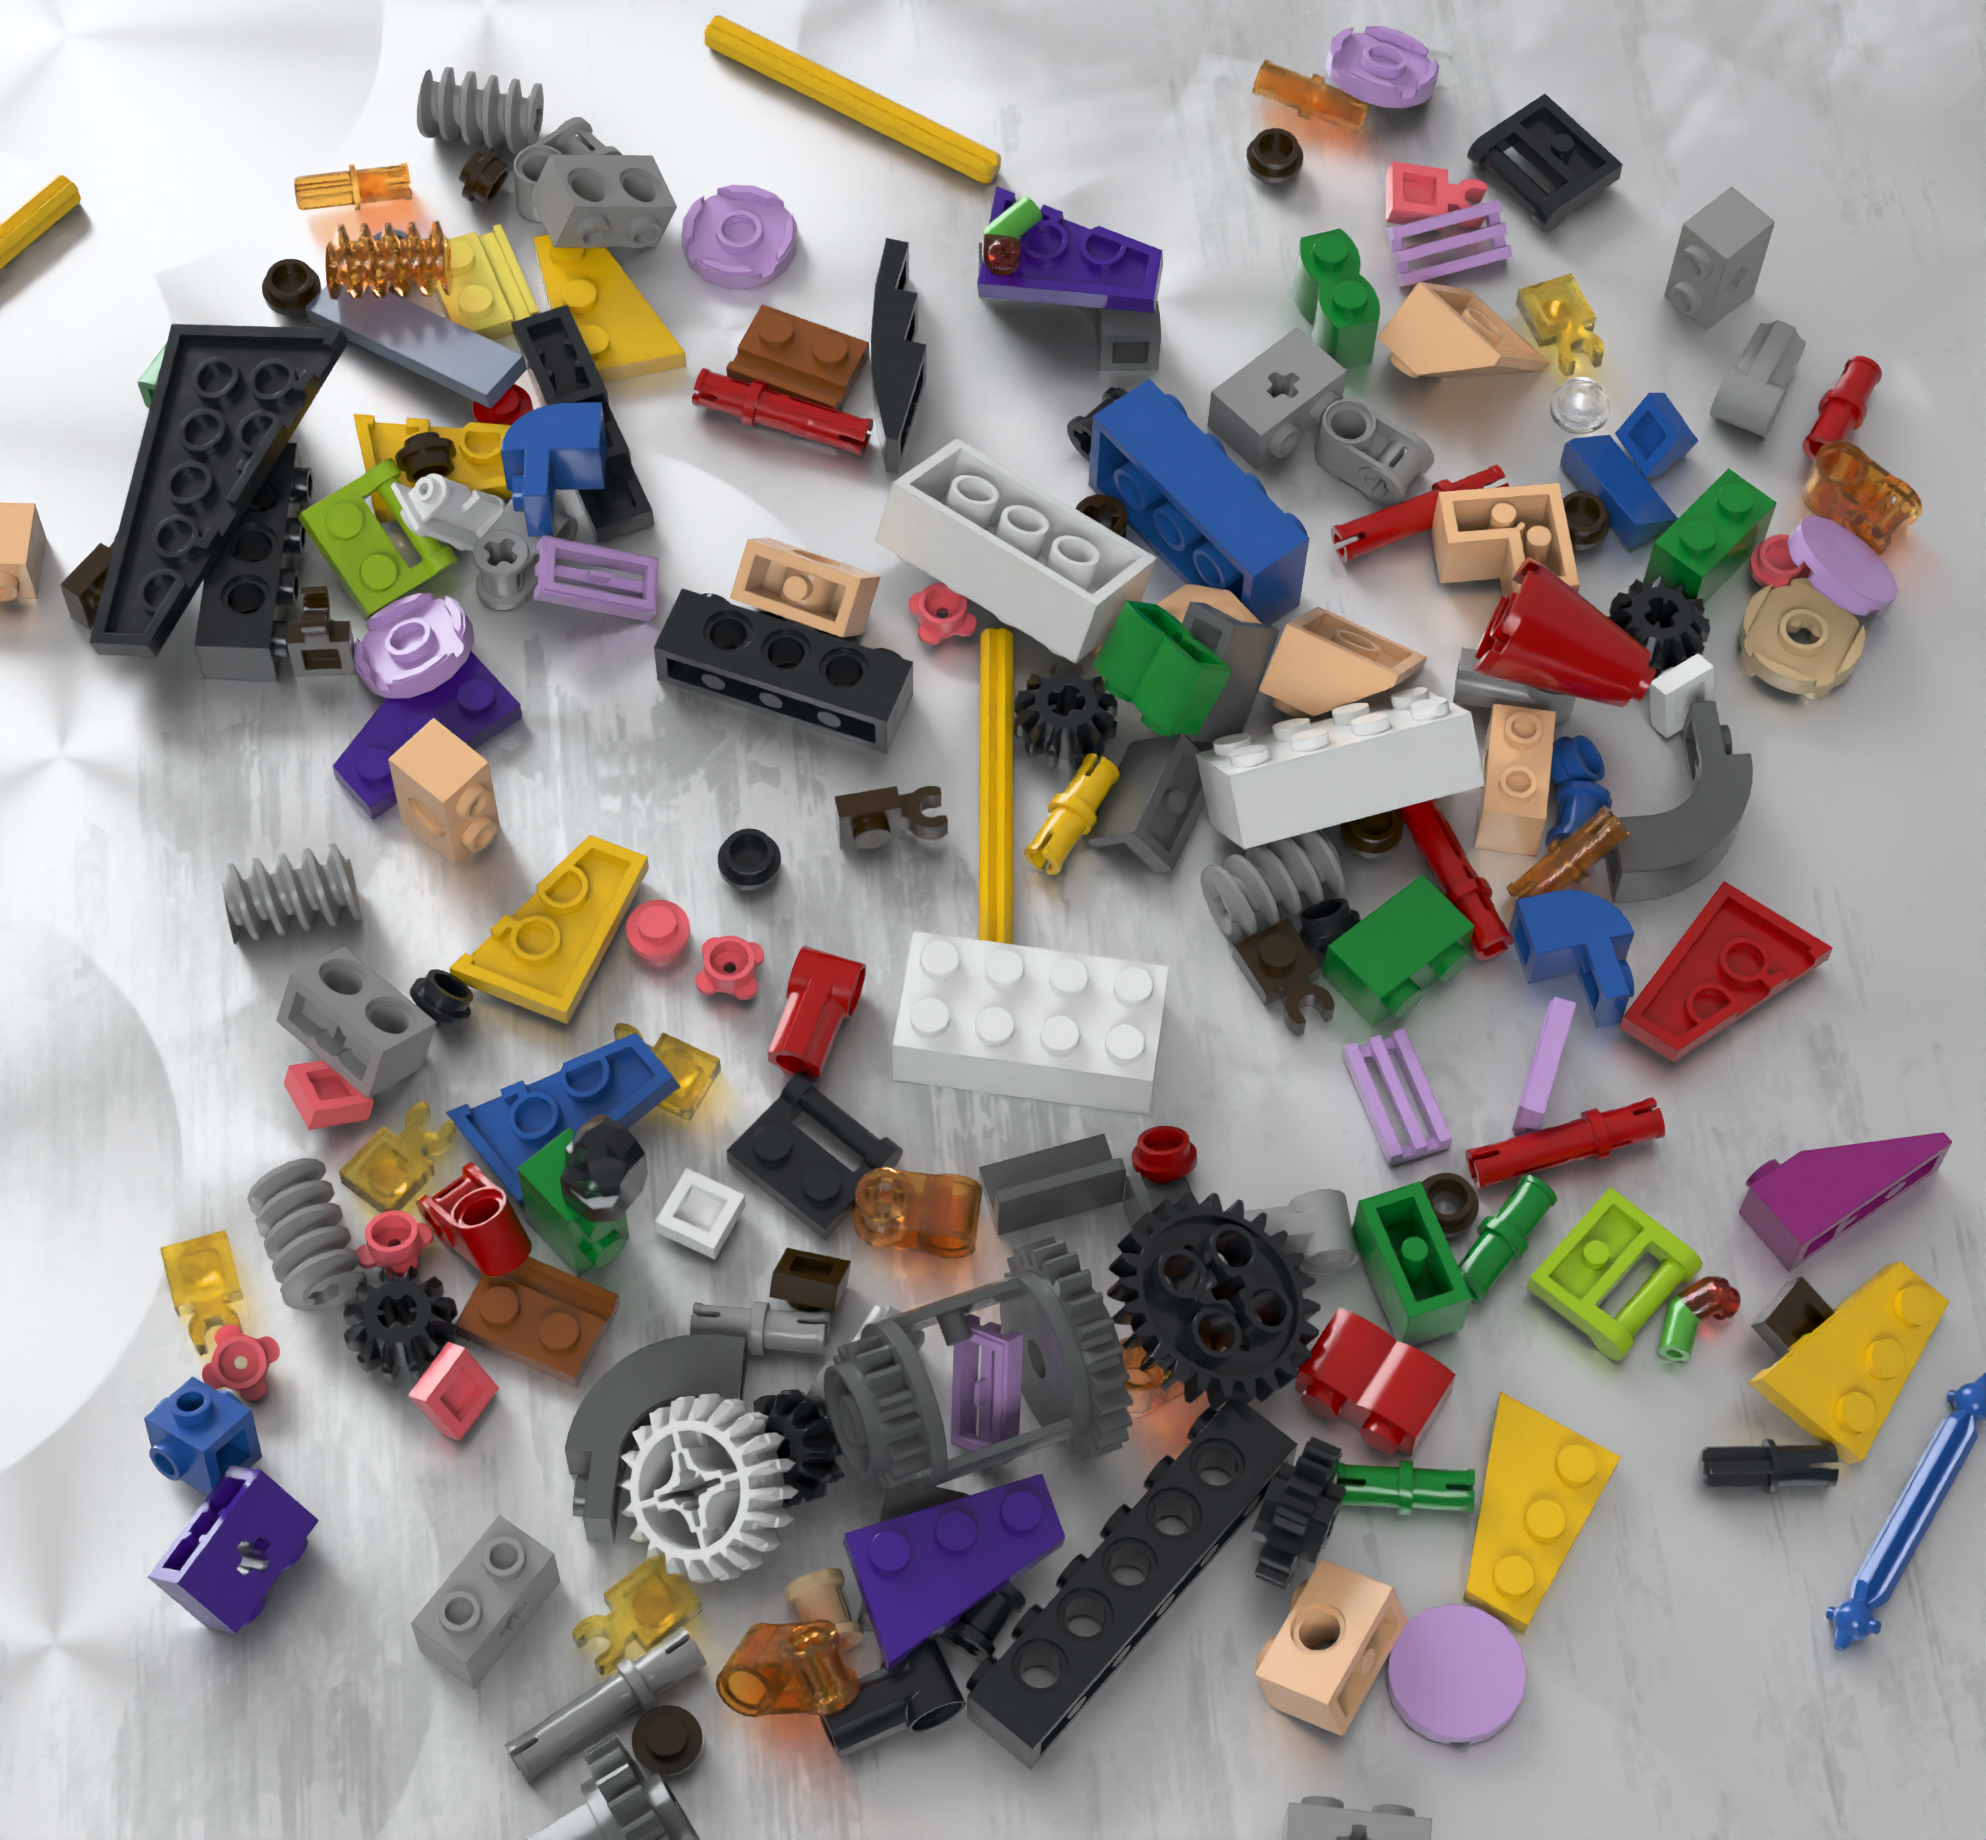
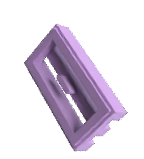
(1494, 231)
(590, 599)
(1380, 1051)
(1544, 1066)
(996, 1391)

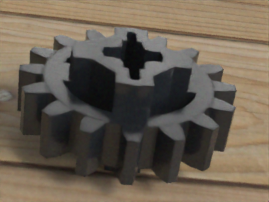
(1298, 1512)

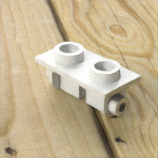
(448, 510)

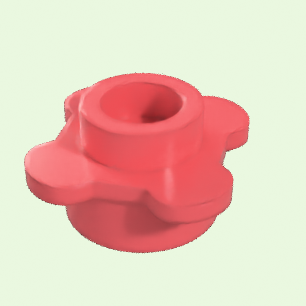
(940, 599)
(726, 951)
(394, 1242)
(259, 1355)

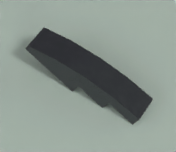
(896, 360)
(566, 374)

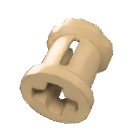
(820, 1597)

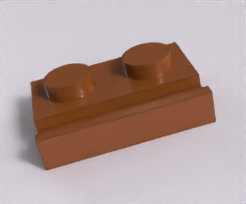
(799, 358)
(539, 1318)

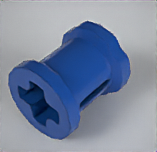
(1577, 804)

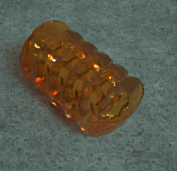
(387, 261)

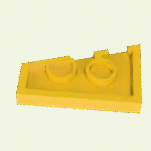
(1856, 1362)

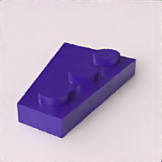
(1076, 265)
(467, 704)
(947, 1558)

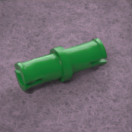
(1505, 1235)
(1407, 1487)

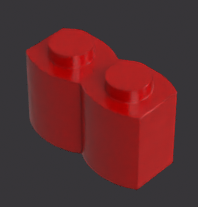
(1374, 1383)

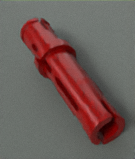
(763, 406)
(1403, 518)
(1457, 877)
(1582, 1138)

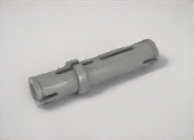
(593, 1712)

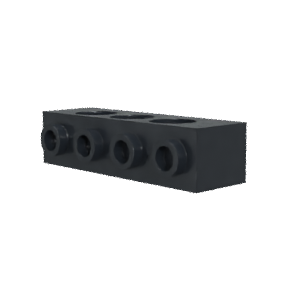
(253, 643)
(803, 695)

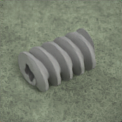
(479, 112)
(1271, 877)
(290, 893)
(304, 1236)

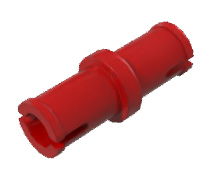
(1845, 405)

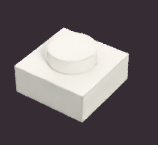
(1676, 690)
(700, 1213)

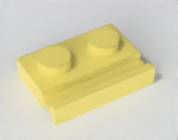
(486, 285)

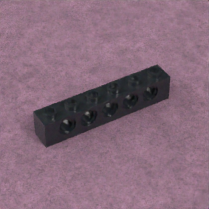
(1032, 1718)

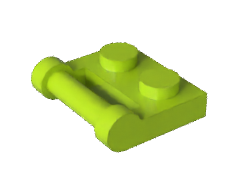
(361, 549)
(1596, 1260)

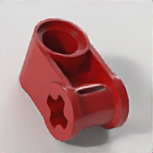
(477, 1222)

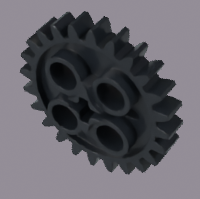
(1213, 1301)

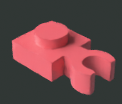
(1424, 192)

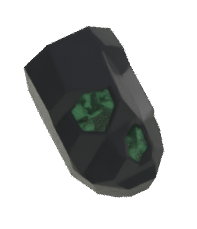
(603, 1170)

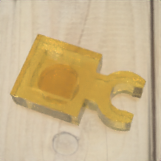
(1561, 316)
(690, 1066)
(395, 1167)
(202, 1282)
(644, 1609)

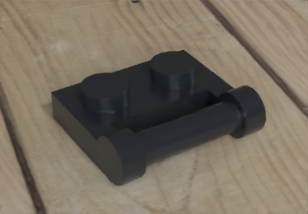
(1557, 150)
(797, 1168)

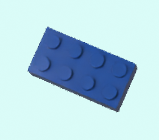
(1196, 503)

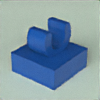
(1656, 435)

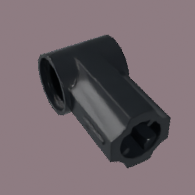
(911, 1695)

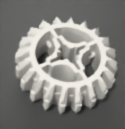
(730, 1521)

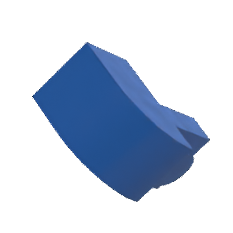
(552, 451)
(1577, 935)

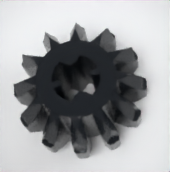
(1662, 622)
(1065, 716)
(400, 1302)
(811, 1439)

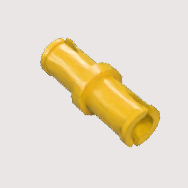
(1072, 814)

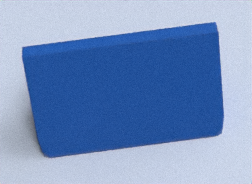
(1632, 503)

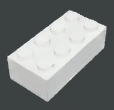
(1013, 549)
(1339, 767)
(1029, 1022)

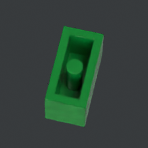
(1711, 537)
(1399, 952)
(561, 1228)
(1411, 1264)

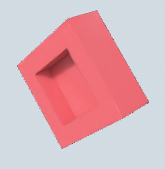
(325, 1096)
(453, 1391)

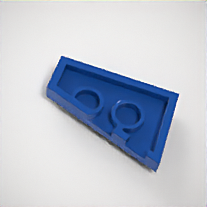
(613, 1081)

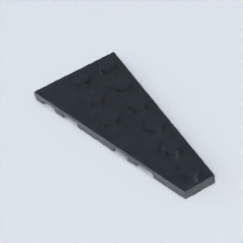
(208, 443)

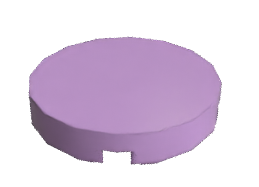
(1382, 67)
(739, 237)
(1842, 566)
(413, 646)
(1456, 1674)

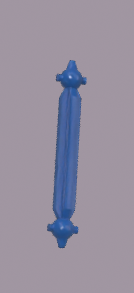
(1910, 1516)

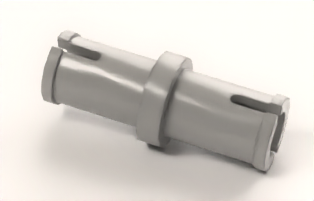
(764, 1327)

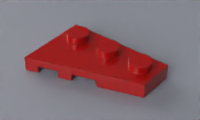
(1719, 972)

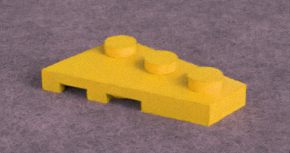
(608, 310)
(475, 464)
(560, 935)
(1531, 1509)

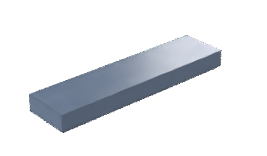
(422, 343)

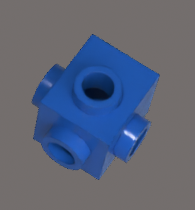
(201, 1434)

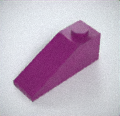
(1832, 1190)

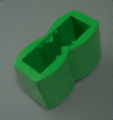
(1336, 297)
(1161, 669)

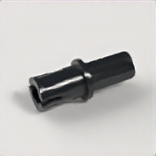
(1767, 1466)

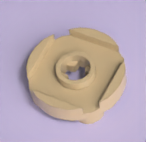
(1794, 666)

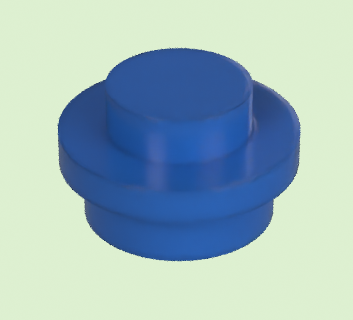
(1576, 760)

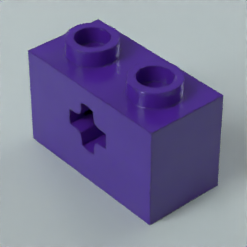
(234, 1549)

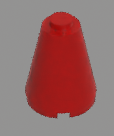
(1561, 643)

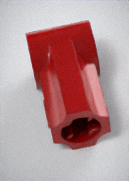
(819, 996)

